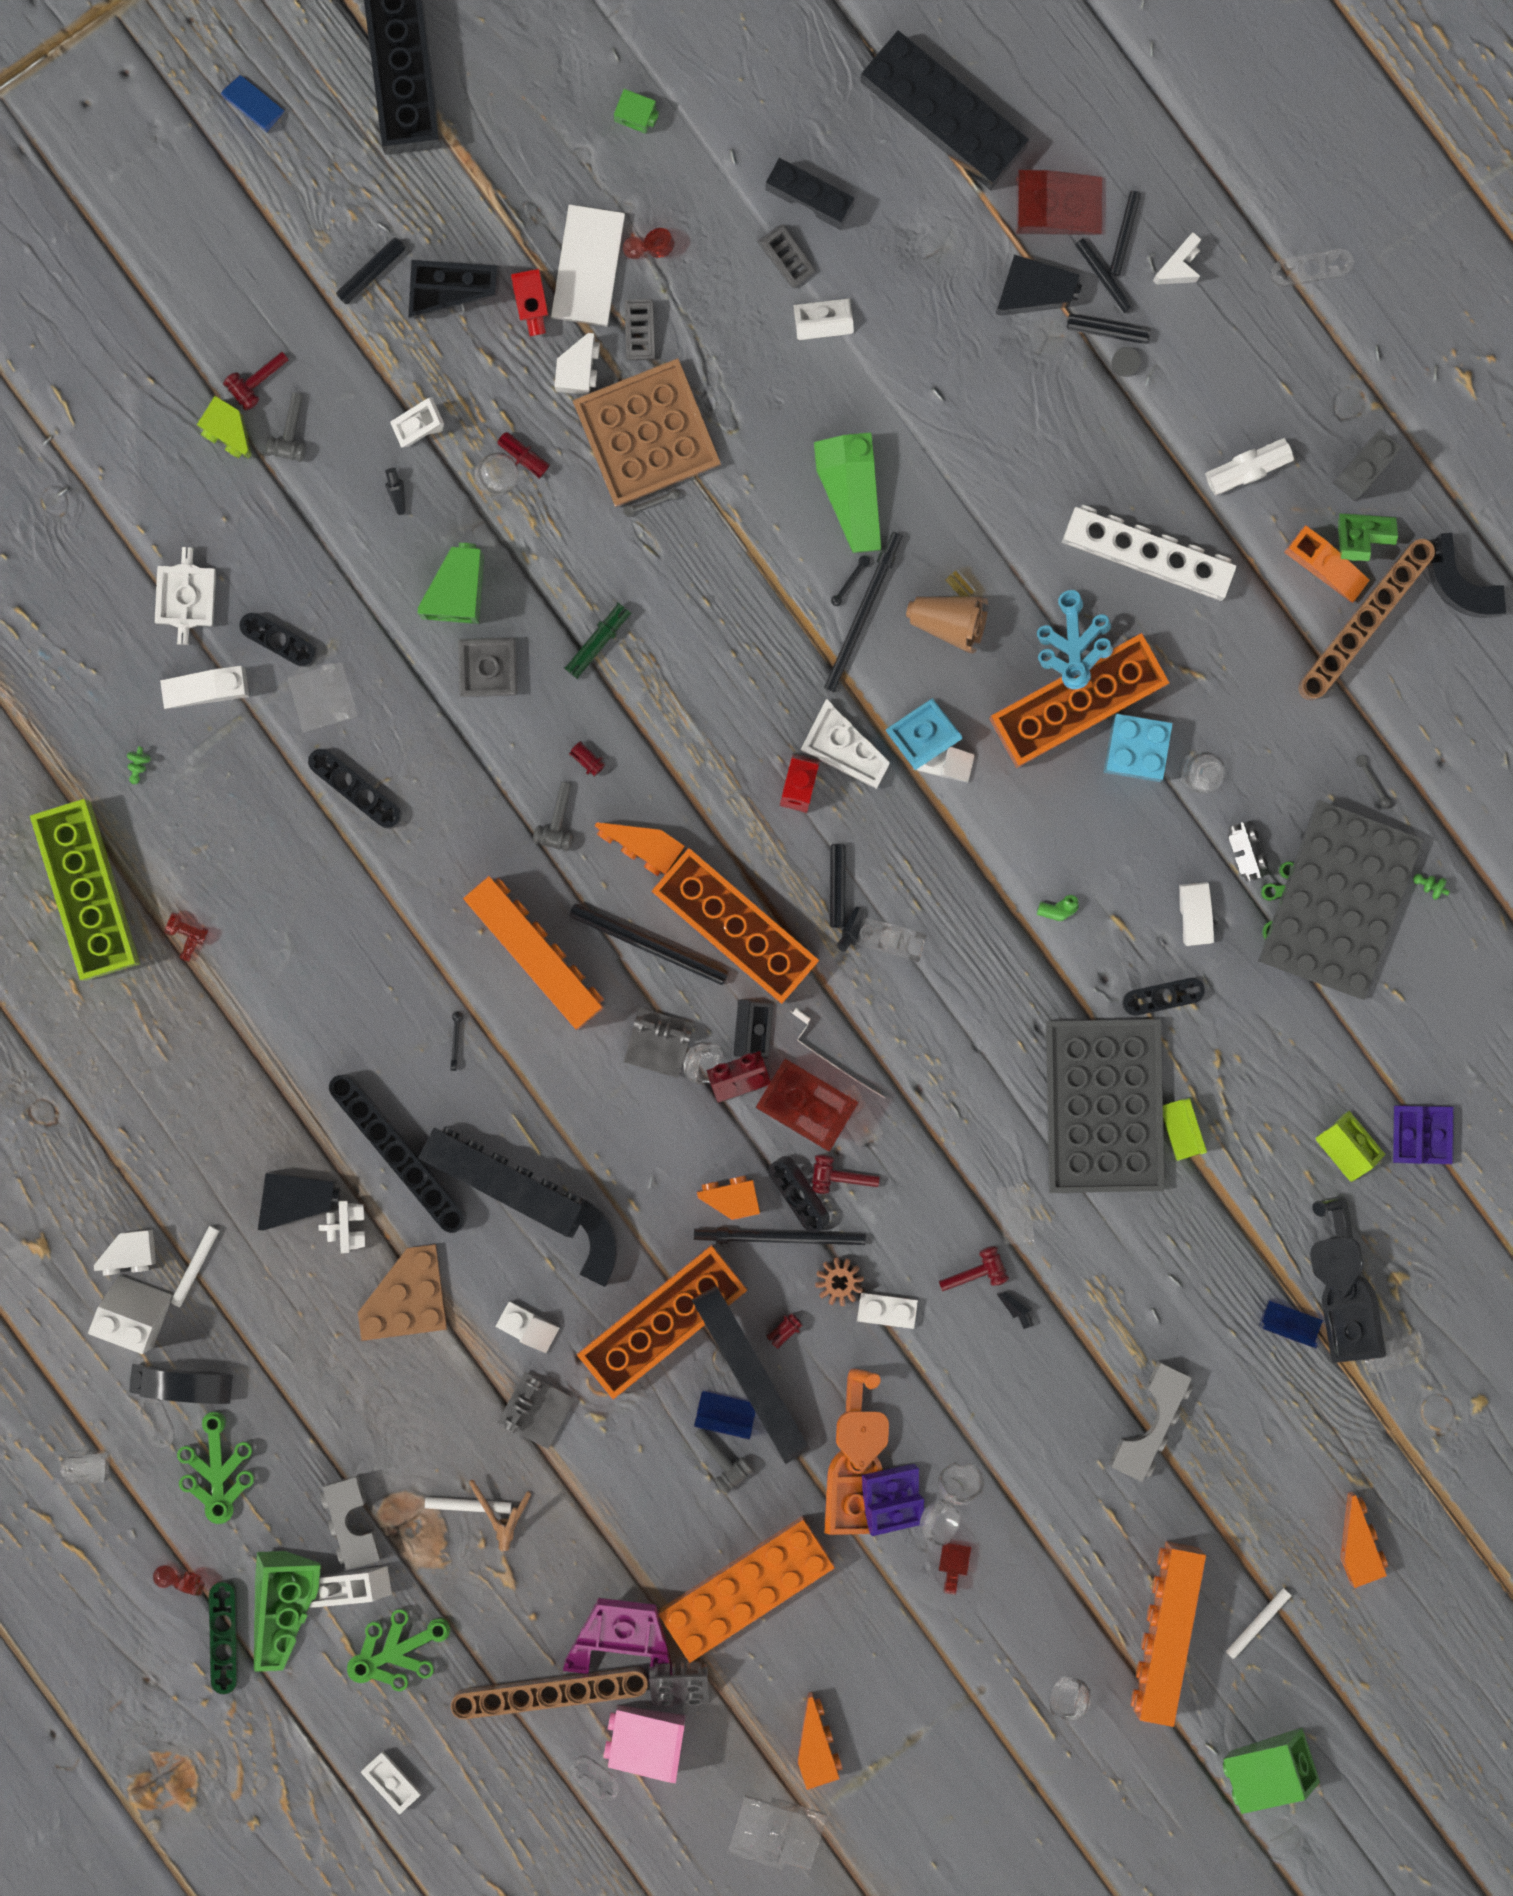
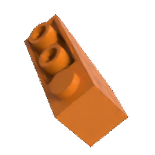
(1325, 563)
(650, 845)
(1358, 1550)
(814, 1754)

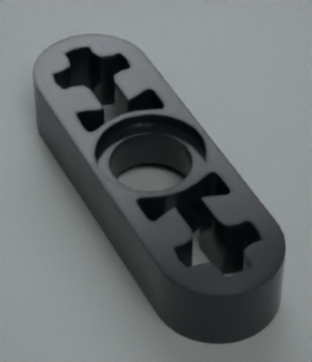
(255, 636)
(1185, 999)
(810, 1197)

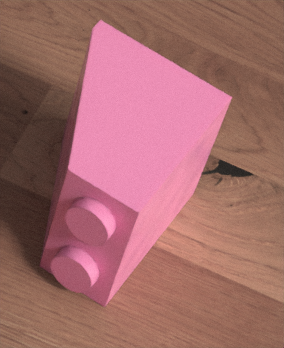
(645, 1742)

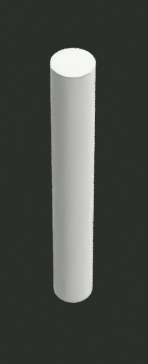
(194, 1266)
(466, 1505)
(1258, 1623)

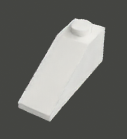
(205, 687)
(353, 1587)

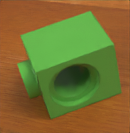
(636, 111)

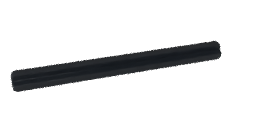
(648, 944)

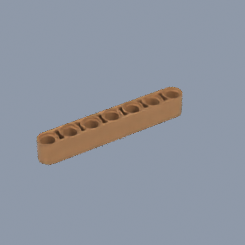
(1378, 613)
(538, 1701)

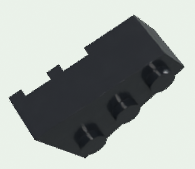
(448, 285)

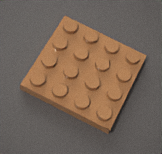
(646, 432)

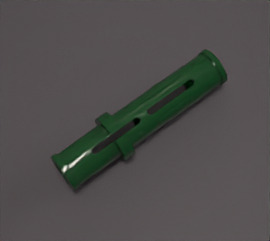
(596, 642)

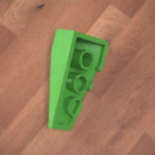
(849, 480)
(282, 1596)

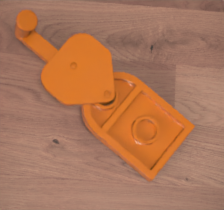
(861, 1439)

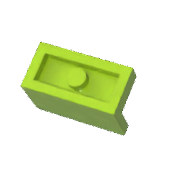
(1183, 1129)
(1350, 1147)

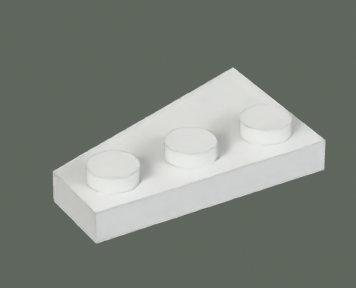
(844, 748)

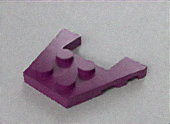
(622, 1629)

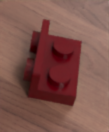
(738, 1076)

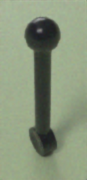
(863, 562)
(457, 1018)

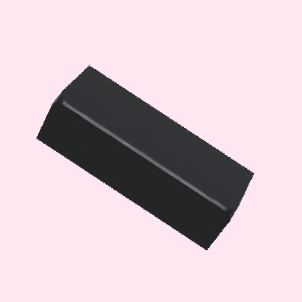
(753, 1028)

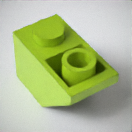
(227, 425)

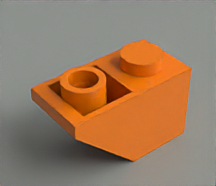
(732, 1200)

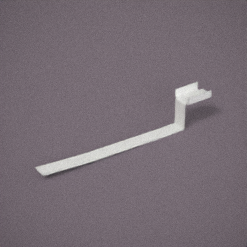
(806, 1019)

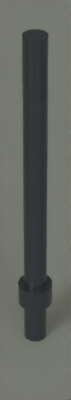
(885, 561)
(723, 1235)

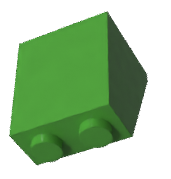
(456, 587)
(1271, 1772)

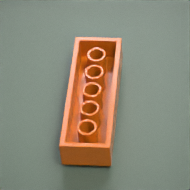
(1060, 713)
(735, 925)
(533, 952)
(658, 1323)
(746, 1589)
(1168, 1634)

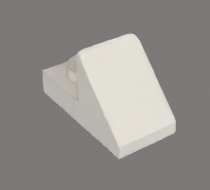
(1176, 269)
(417, 423)
(950, 764)
(527, 1327)

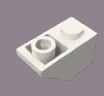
(575, 366)
(129, 1249)

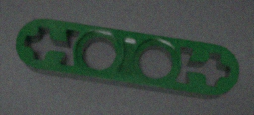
(223, 1637)

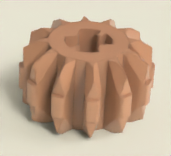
(837, 1291)

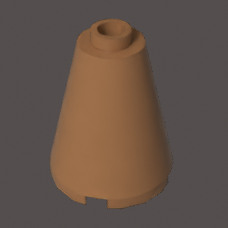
(950, 619)

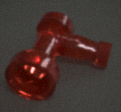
(194, 935)

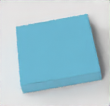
(923, 734)

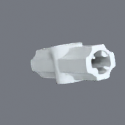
(1249, 466)

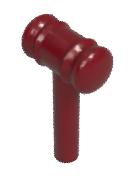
(243, 389)
(824, 1174)
(991, 1266)

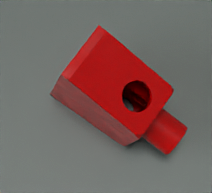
(529, 286)
(799, 783)

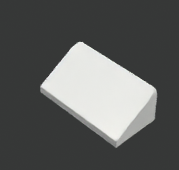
(823, 319)

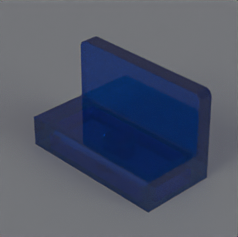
(1290, 1323)
(725, 1415)

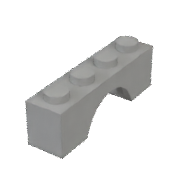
(1136, 1454)

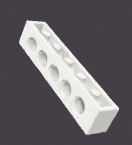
(1078, 536)

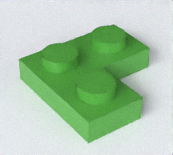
(1359, 531)

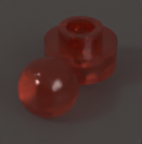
(657, 242)
(189, 1583)

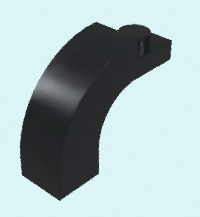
(1456, 591)
(602, 1245)
(180, 1385)

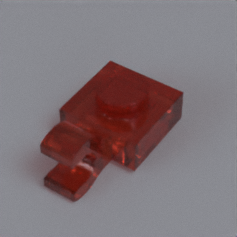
(953, 1561)

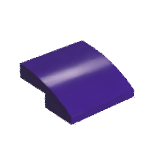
(1423, 1135)
(892, 1499)

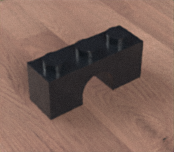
(799, 186)

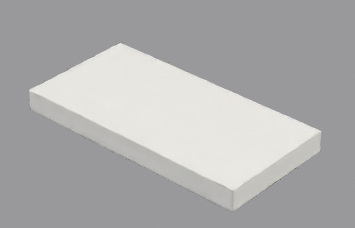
(588, 265)

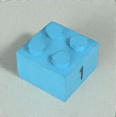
(1138, 747)

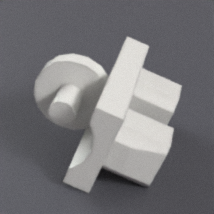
(347, 1213)

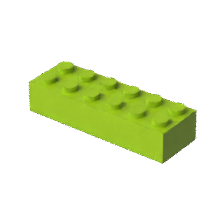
(84, 889)

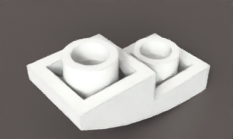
(1197, 913)

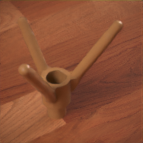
(504, 1527)

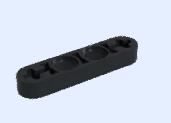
(352, 791)

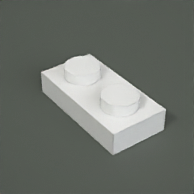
(887, 1310)
(391, 1782)

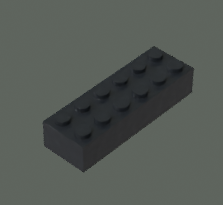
(402, 75)
(944, 110)

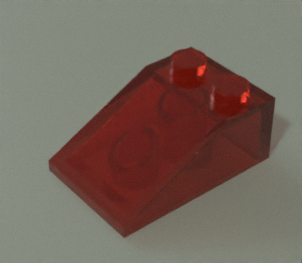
(1058, 203)
(807, 1105)

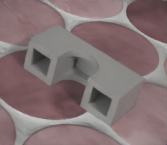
(355, 1547)

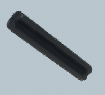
(370, 270)
(1108, 328)
(837, 885)

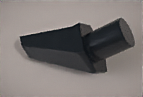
(395, 490)
(851, 930)
(1017, 1308)

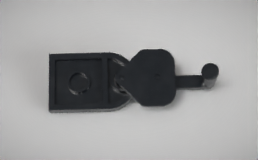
(1351, 1320)

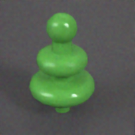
(137, 766)
(1430, 884)

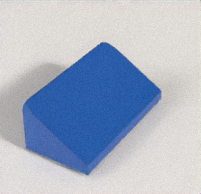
(252, 103)

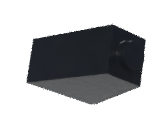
(1037, 287)
(294, 1198)

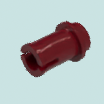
(587, 759)
(785, 1329)

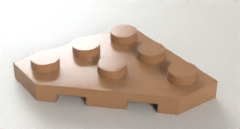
(407, 1298)

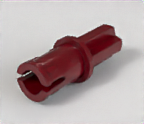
(523, 454)

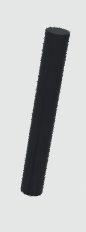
(1125, 232)
(1104, 275)

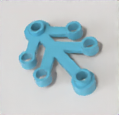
(1075, 644)

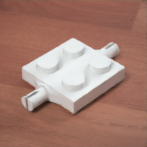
(185, 596)

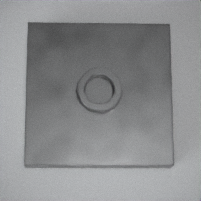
(487, 667)

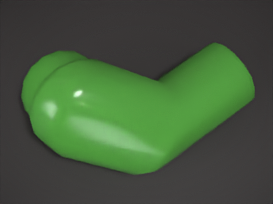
(1061, 910)

